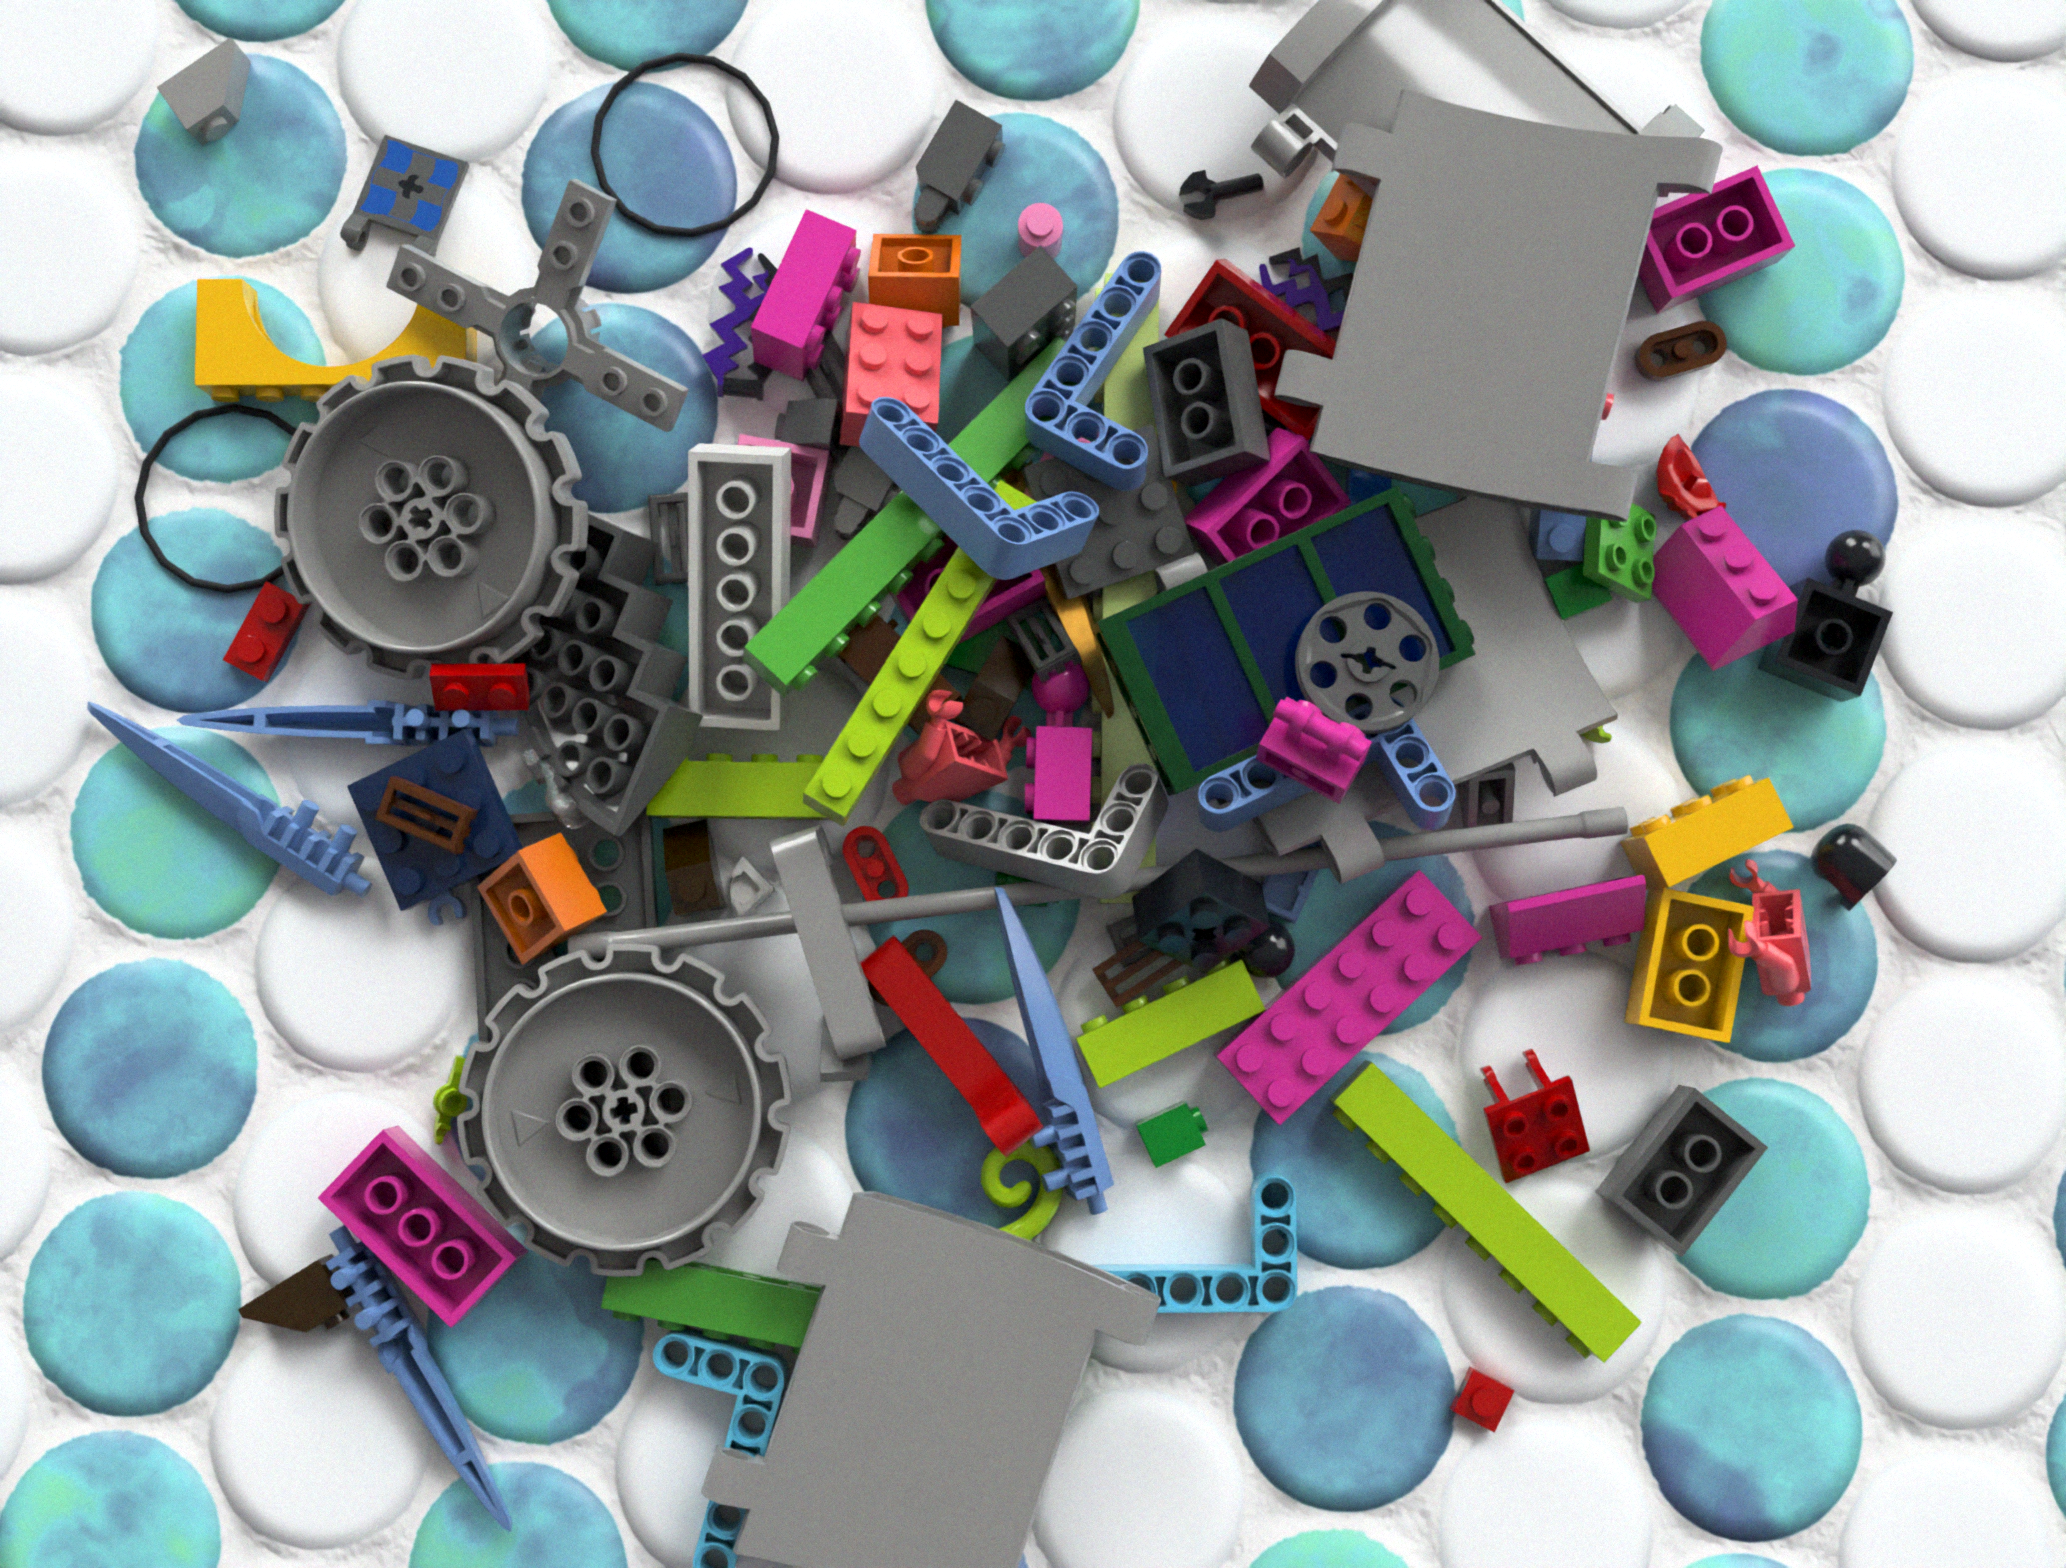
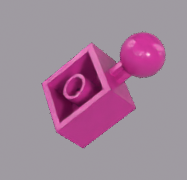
(1060, 751)

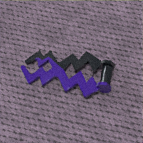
(1315, 294)
(746, 309)

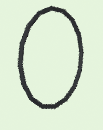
(692, 58)
(142, 482)

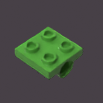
(1622, 554)

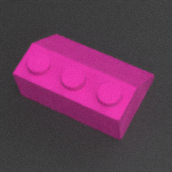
(1721, 589)
(1569, 919)

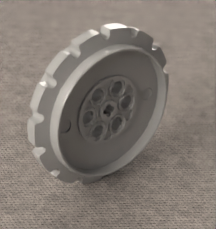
(498, 459)
(552, 1172)

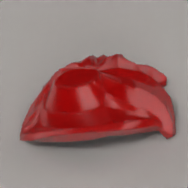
(1683, 481)

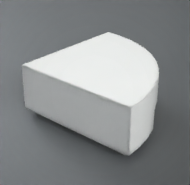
(747, 888)

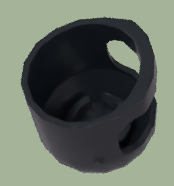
(1851, 862)

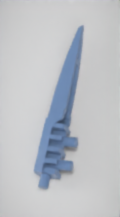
(377, 723)
(252, 815)
(1070, 1113)
(405, 1352)

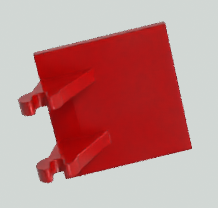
(1535, 1127)

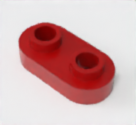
(876, 869)

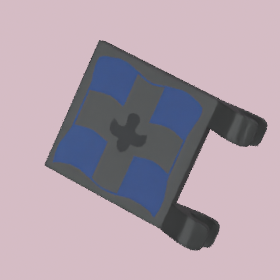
(407, 192)

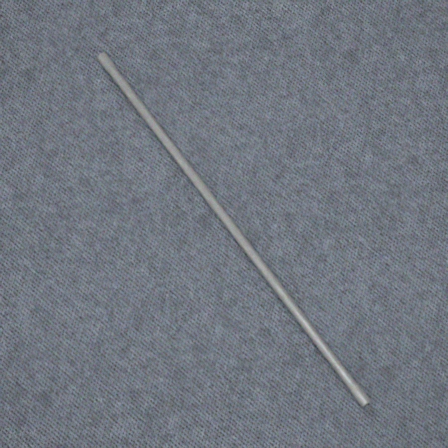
(1583, 825)

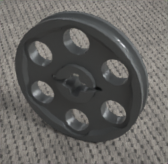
(1384, 647)

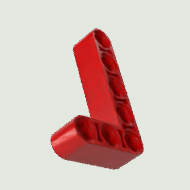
(952, 1045)

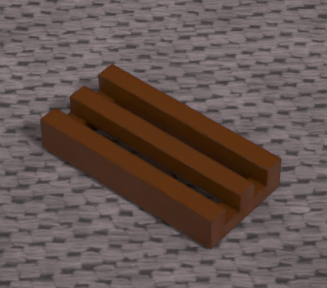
(460, 828)
(1109, 984)

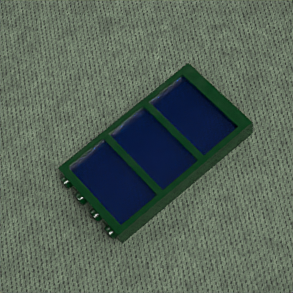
(1221, 649)

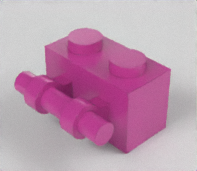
(1313, 748)

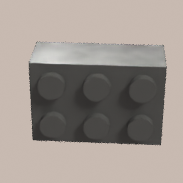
(1024, 313)
(1206, 403)
(1681, 1169)

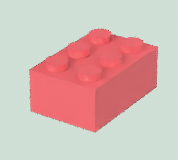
(890, 356)

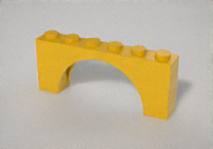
(241, 360)

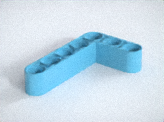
(1251, 1276)
(751, 1396)

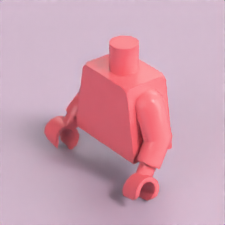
(953, 759)
(1775, 938)

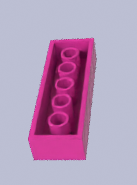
(1347, 996)

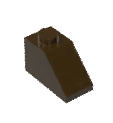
(996, 689)
(692, 869)
(302, 1301)

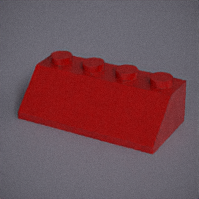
(1271, 329)

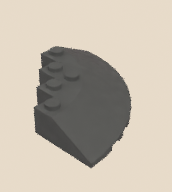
(607, 684)

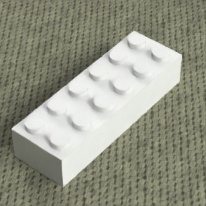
(736, 578)

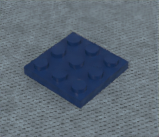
(420, 869)

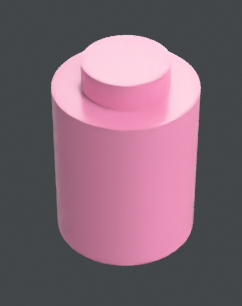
(1039, 226)

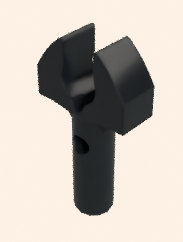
(1216, 191)

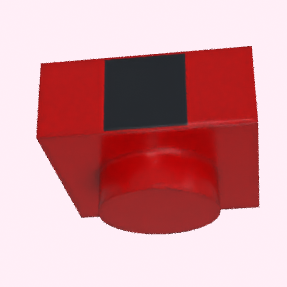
(1482, 1399)

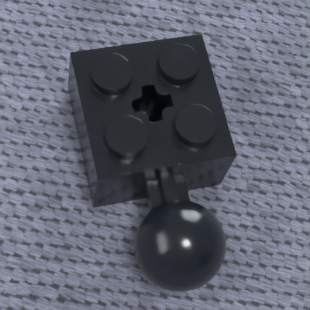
(1849, 624)
(1208, 912)

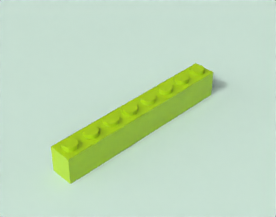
(903, 682)
(1484, 1211)

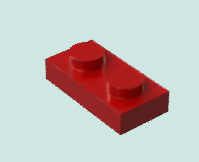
(266, 632)
(479, 687)

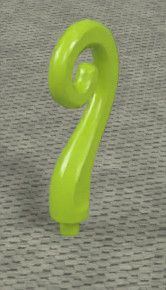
(1045, 1203)

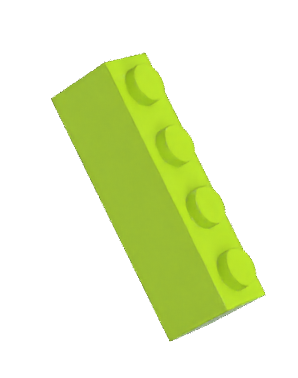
(738, 789)
(1168, 1023)

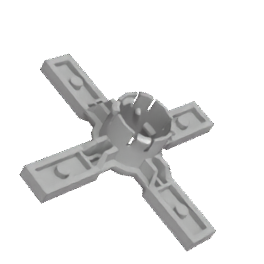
(561, 279)

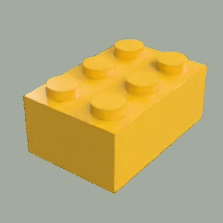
(1705, 831)
(1684, 967)

